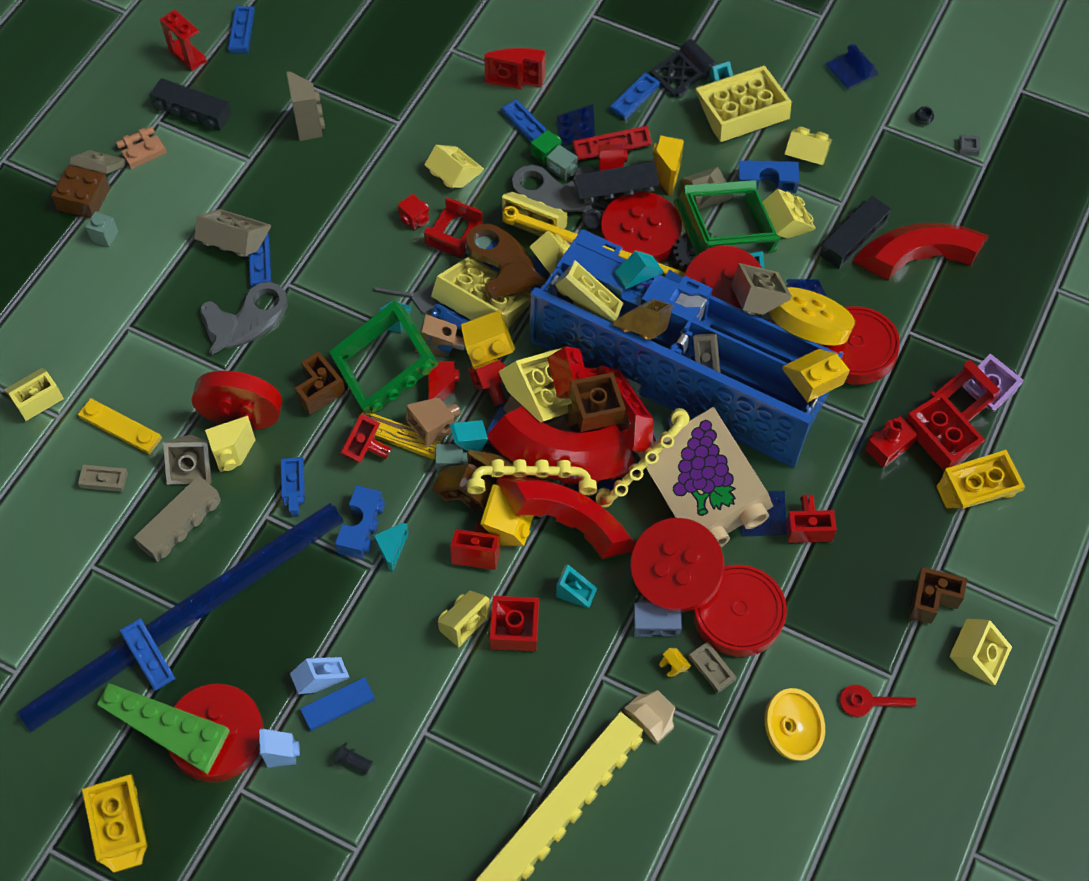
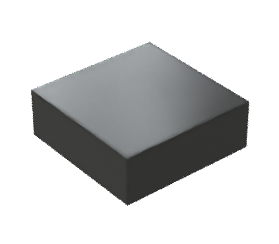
(969, 145)

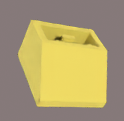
(808, 145)
(788, 214)
(34, 393)

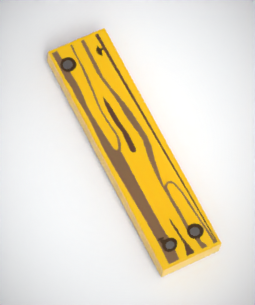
(402, 436)

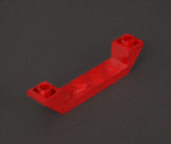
(640, 431)

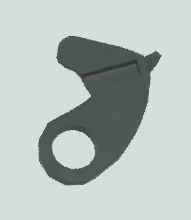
(552, 192)
(250, 323)

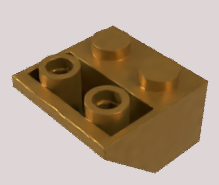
(647, 319)

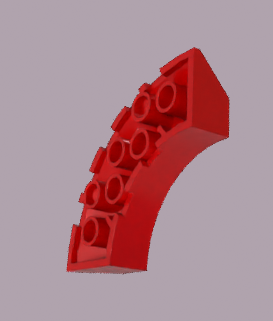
(918, 242)
(599, 452)
(571, 508)

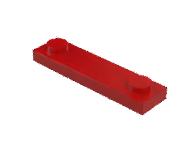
(630, 139)

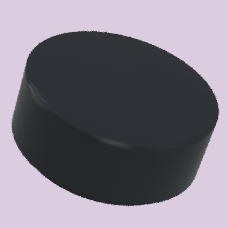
(592, 219)

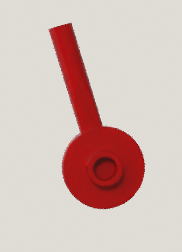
(858, 701)

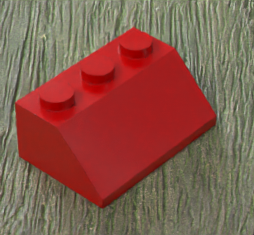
(944, 432)

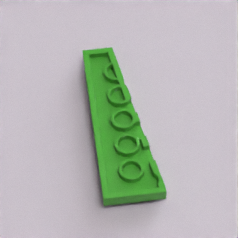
(176, 730)

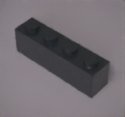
(190, 104)
(617, 180)
(855, 231)

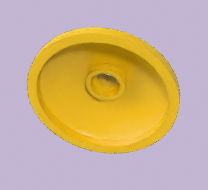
(803, 724)

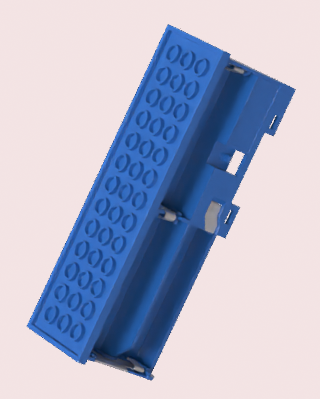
(748, 393)

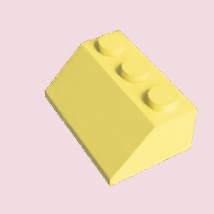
(535, 210)
(588, 292)

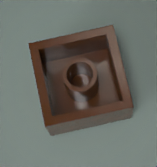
(80, 191)
(597, 401)

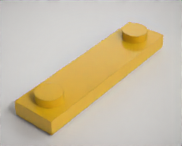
(120, 426)

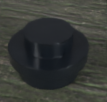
(924, 115)

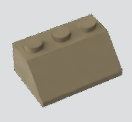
(306, 107)
(231, 232)
(759, 289)

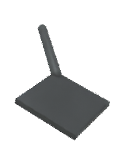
(421, 298)

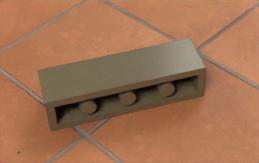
(178, 519)

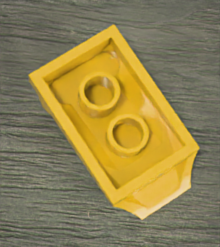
(980, 481)
(116, 823)

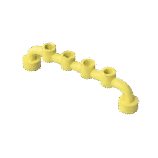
(541, 469)
(605, 497)

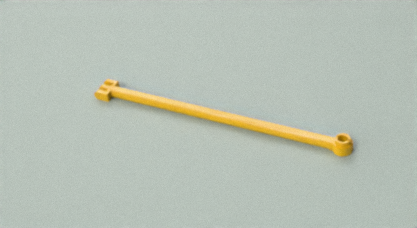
(564, 234)

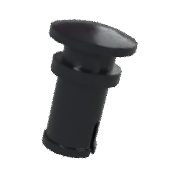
(353, 759)

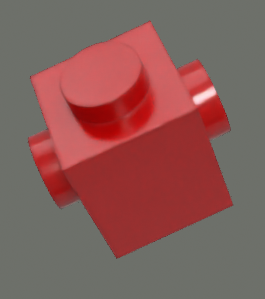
(413, 212)

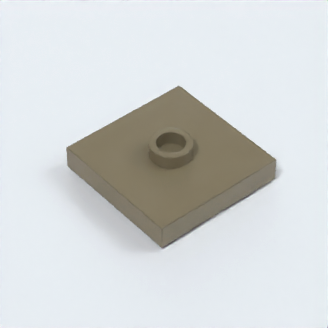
(97, 161)

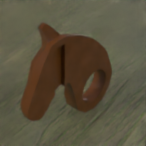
(516, 267)

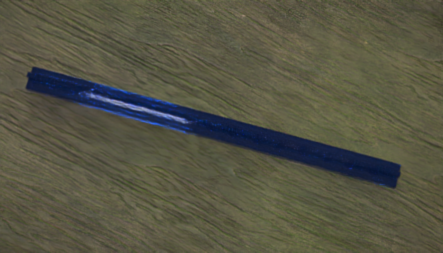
(181, 616)

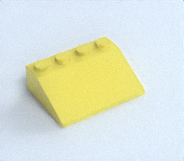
(744, 103)
(464, 292)
(533, 387)

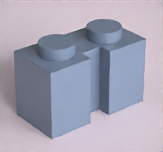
(653, 620)

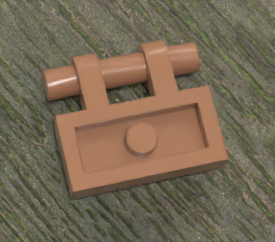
(144, 151)

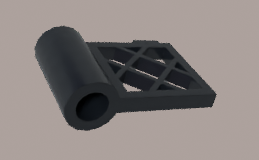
(696, 61)

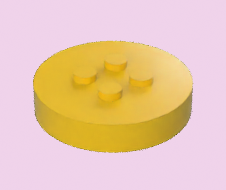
(814, 317)

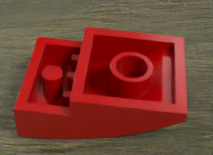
(515, 67)

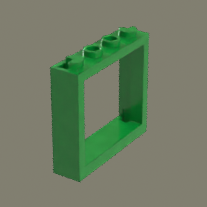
(365, 335)

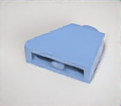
(318, 674)
(278, 748)

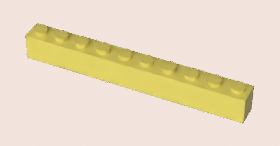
(565, 802)

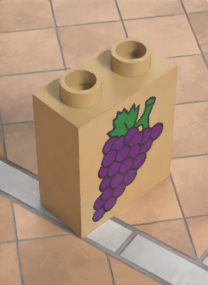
(710, 478)

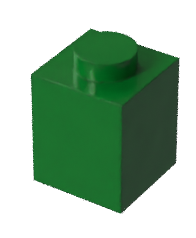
(544, 145)

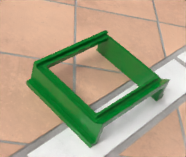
(697, 230)

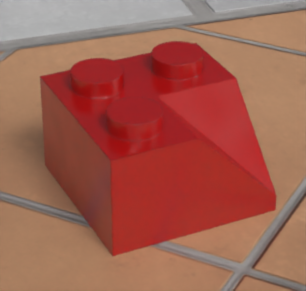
(514, 623)

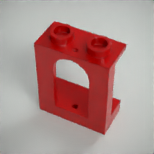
(181, 47)
(438, 239)
(972, 372)

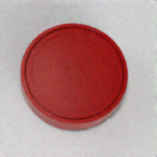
(642, 224)
(717, 269)
(870, 347)
(233, 395)
(678, 565)
(743, 613)
(238, 713)

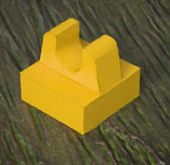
(677, 661)

